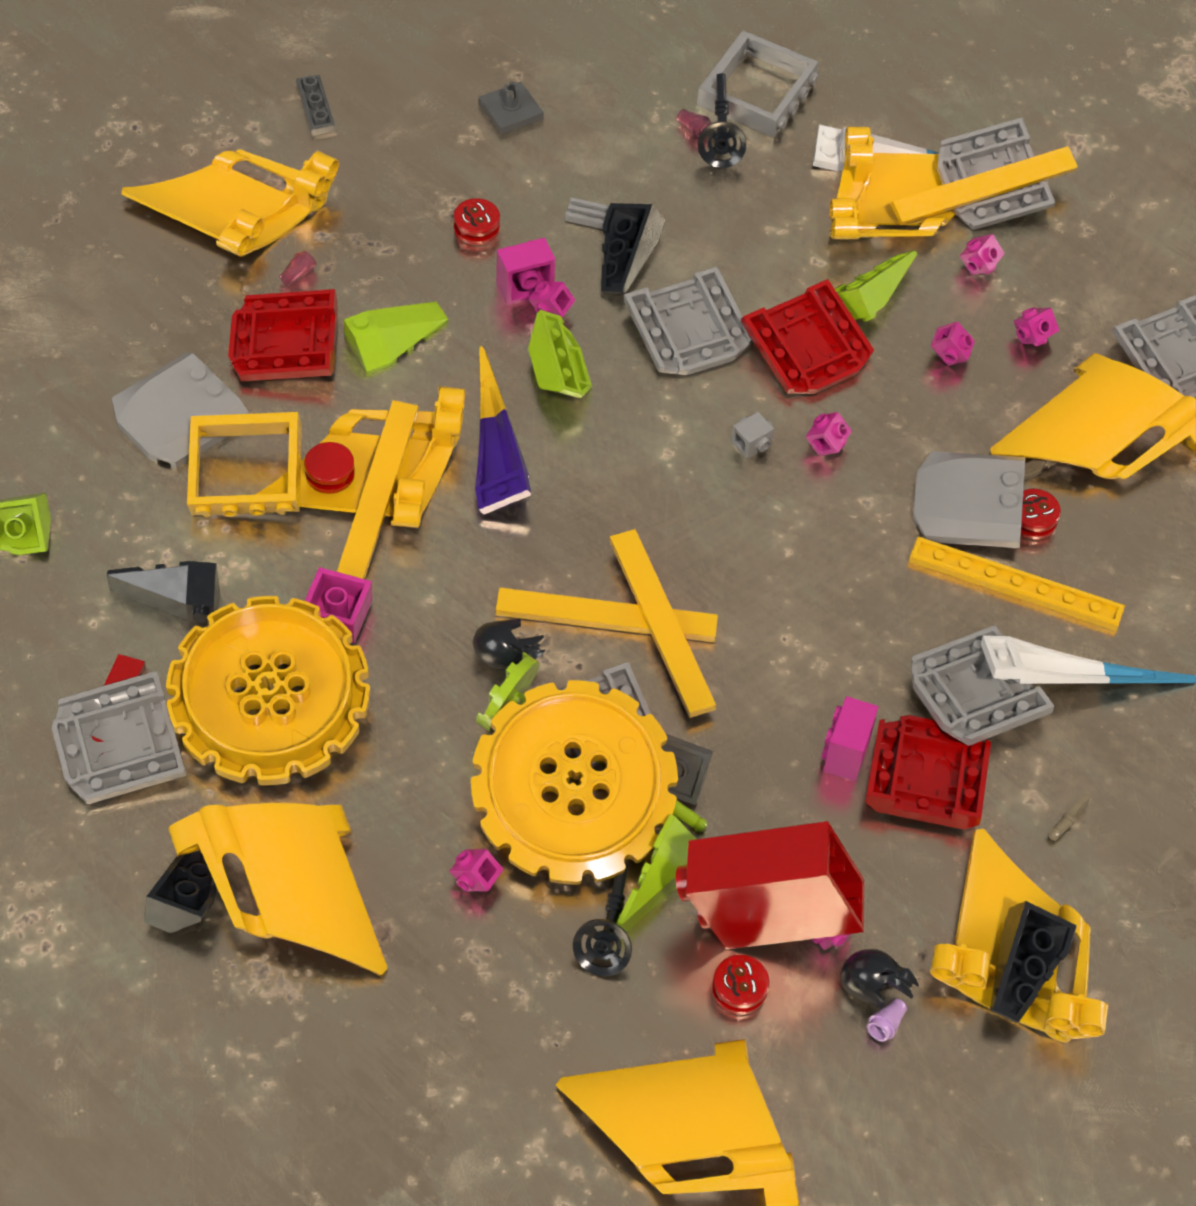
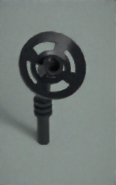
(722, 137)
(605, 938)

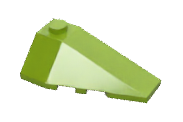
(874, 288)
(386, 333)
(25, 524)
(658, 877)

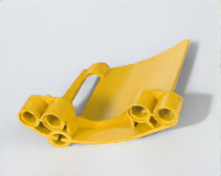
(293, 872)

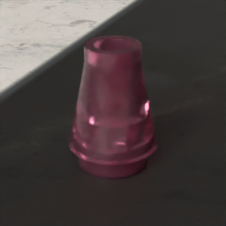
(693, 122)
(299, 267)

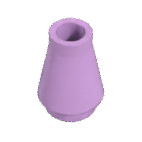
(886, 1021)

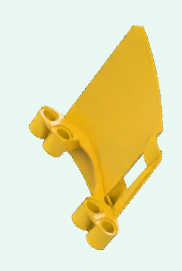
(872, 183)
(237, 207)
(1102, 417)
(421, 469)
(970, 964)
(691, 1114)

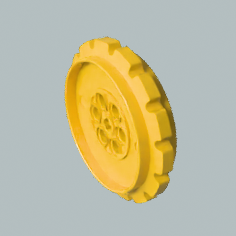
(268, 743)
(547, 833)

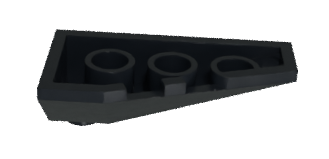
(629, 239)
(181, 894)

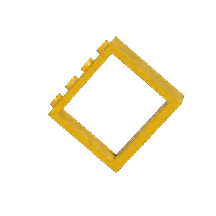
(244, 425)

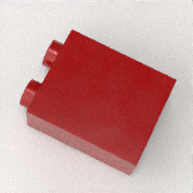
(773, 885)

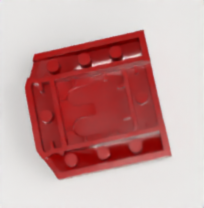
(284, 335)
(810, 340)
(927, 774)

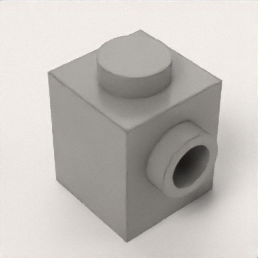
(752, 435)

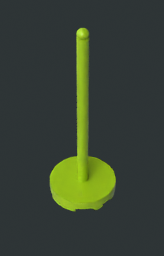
(513, 689)

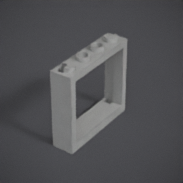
(748, 114)

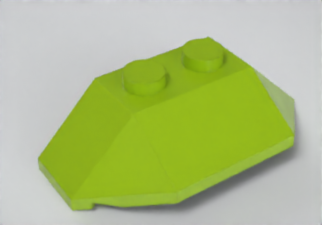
(557, 357)

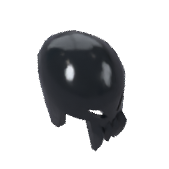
(499, 647)
(871, 971)

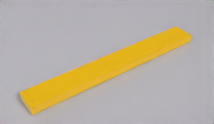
(984, 185)
(378, 489)
(1016, 583)
(596, 613)
(662, 623)

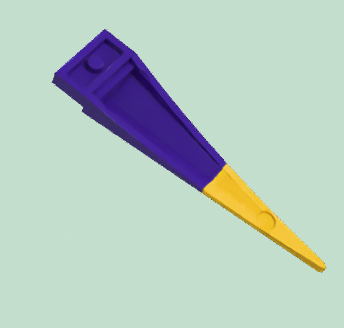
(501, 466)

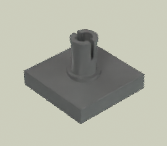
(511, 107)
(691, 767)

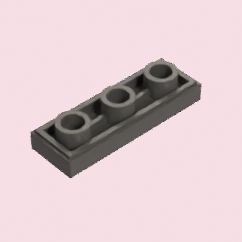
(315, 105)

